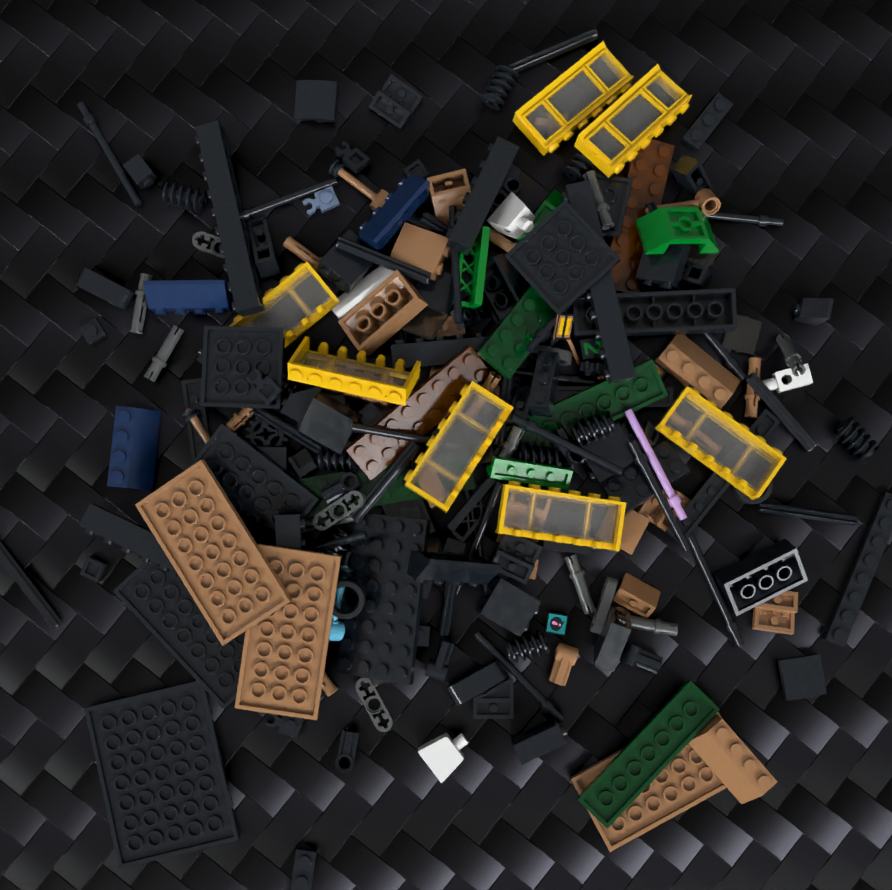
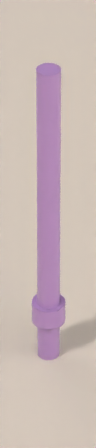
(674, 500)

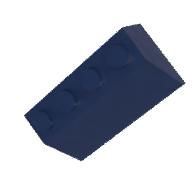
(394, 212)
(188, 296)
(134, 448)

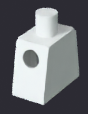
(512, 217)
(793, 381)
(443, 754)

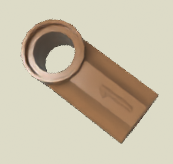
(564, 658)

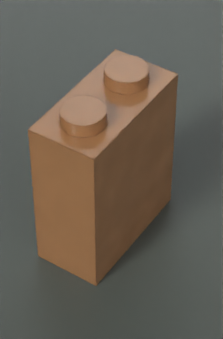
(421, 249)

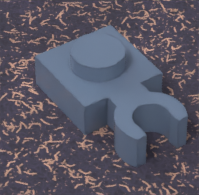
(325, 200)

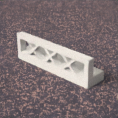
(361, 290)

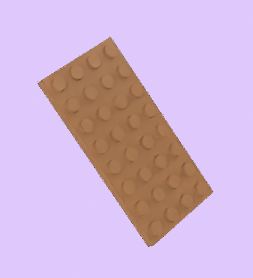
(213, 552)
(289, 648)
(677, 788)

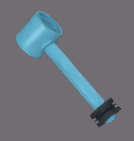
(337, 627)

